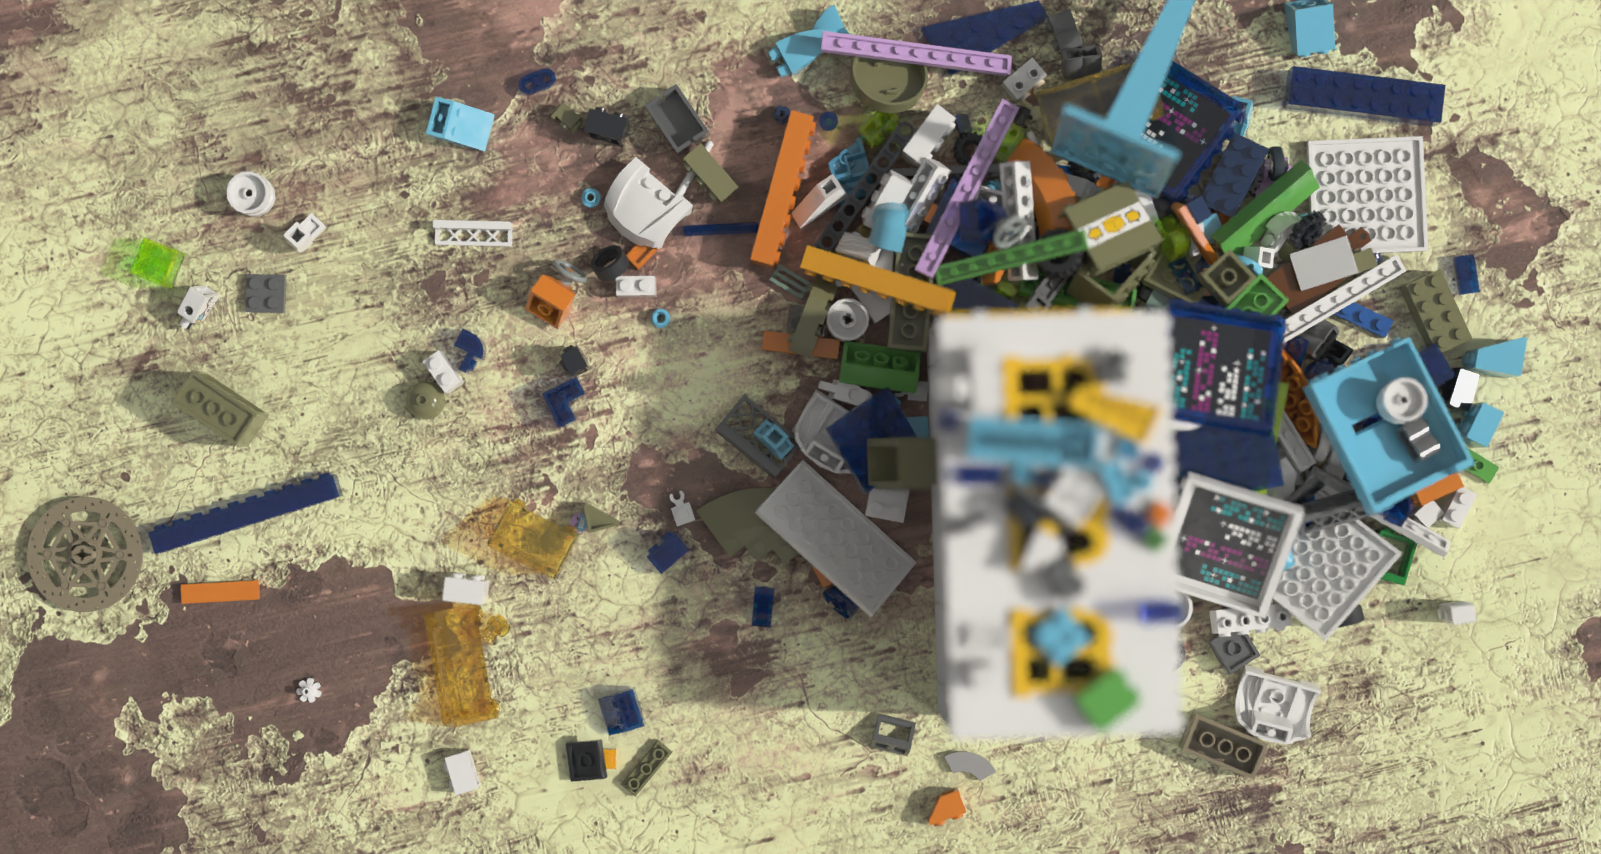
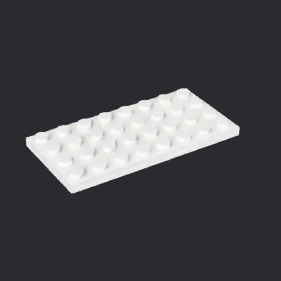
(836, 538)

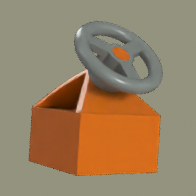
(553, 296)

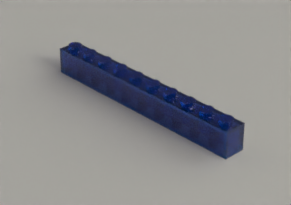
(248, 513)

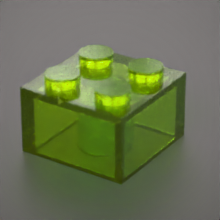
(157, 263)

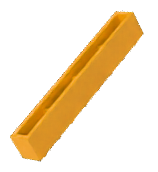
(878, 280)

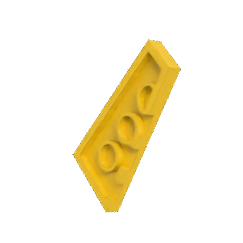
(1122, 415)

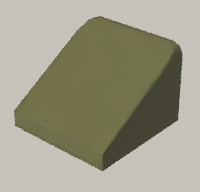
(1287, 249)

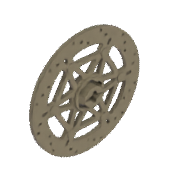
(76, 560)

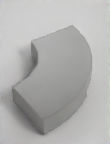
(970, 763)

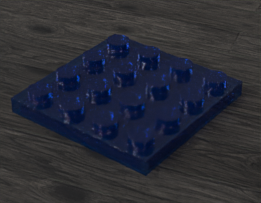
(873, 418)

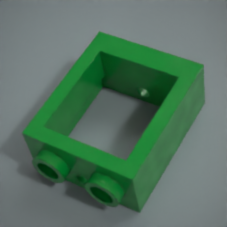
(1407, 558)

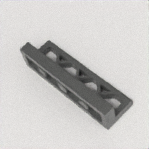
(1330, 506)

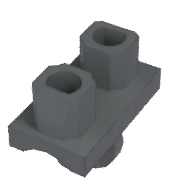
(1104, 373)

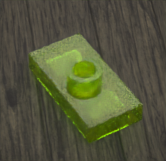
(1005, 289)

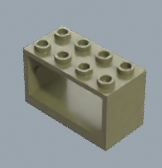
(1095, 296)
(220, 408)
(902, 463)

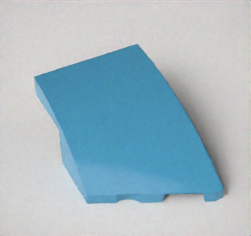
(850, 168)

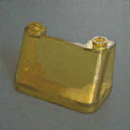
(533, 539)

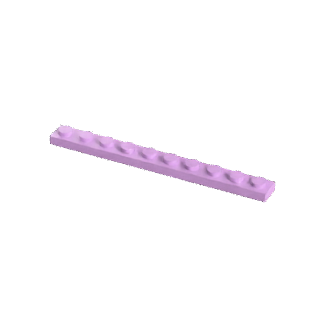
(916, 53)
(967, 188)

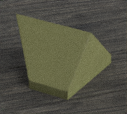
(598, 519)

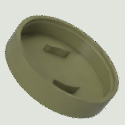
(888, 84)

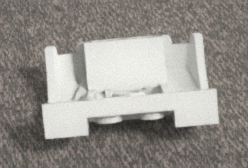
(643, 206)
(813, 437)
(1275, 706)

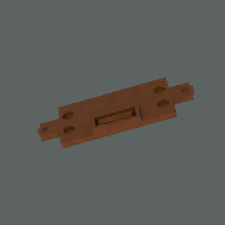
(1286, 280)

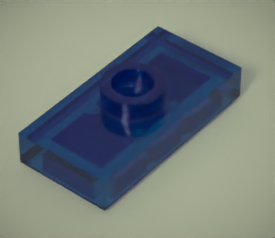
(1466, 274)

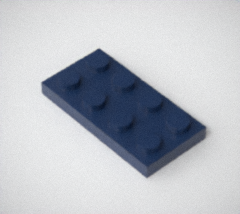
(1234, 175)

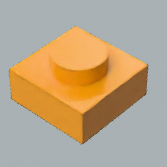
(610, 758)

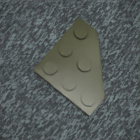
(1162, 280)

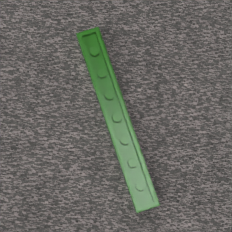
(1011, 257)

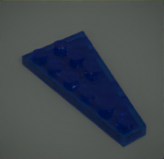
(986, 30)

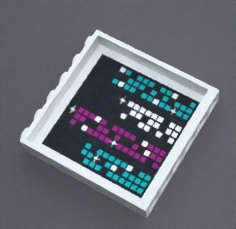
(1232, 543)

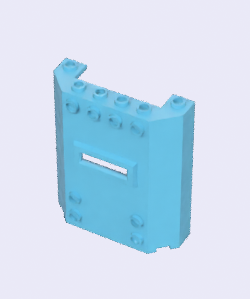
(1375, 456)

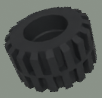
(1069, 267)

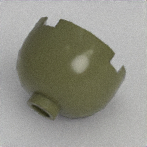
(425, 400)

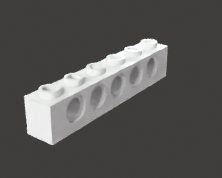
(1019, 202)

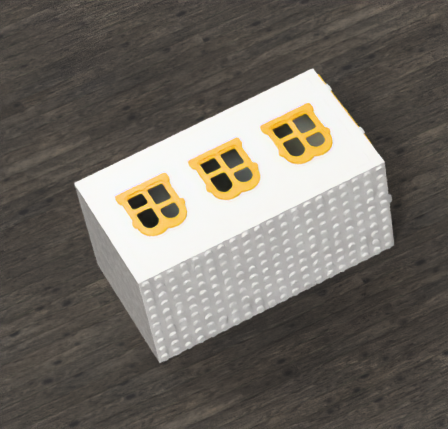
(980, 571)

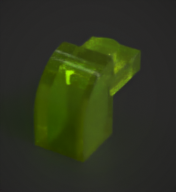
(1176, 238)

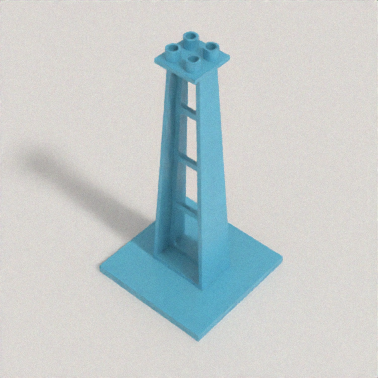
(1117, 145)

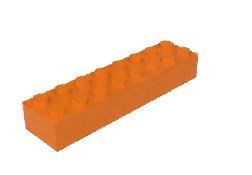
(782, 189)

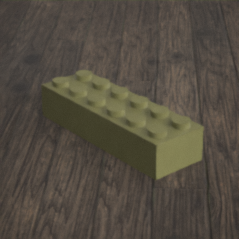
(908, 325)

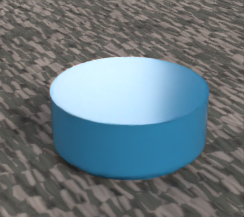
(1128, 449)

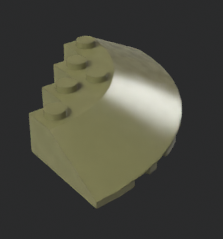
(736, 524)

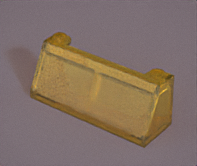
(460, 665)

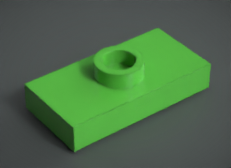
(1482, 468)

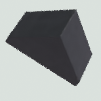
(1338, 353)

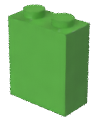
(1107, 699)

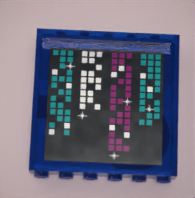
(1194, 124)
(1224, 366)

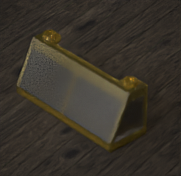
(1090, 94)

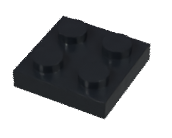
(586, 760)

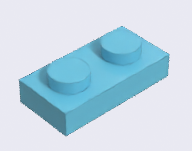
(1117, 482)

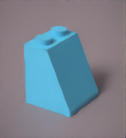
(1310, 26)
(1498, 359)

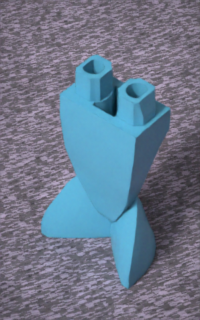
(805, 46)

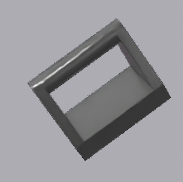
(889, 743)

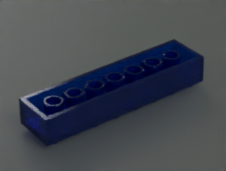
(1364, 96)

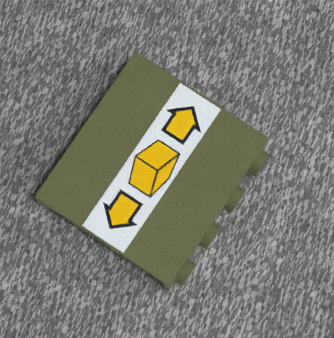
(1114, 226)

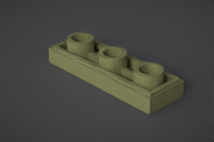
(654, 759)

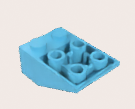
(459, 124)

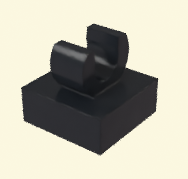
(1021, 116)

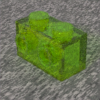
(877, 126)
(1010, 142)

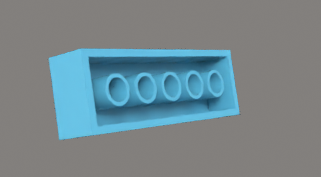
(1033, 442)

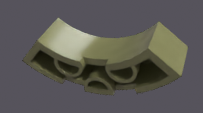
(814, 313)

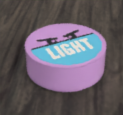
(579, 521)

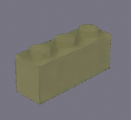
(709, 173)

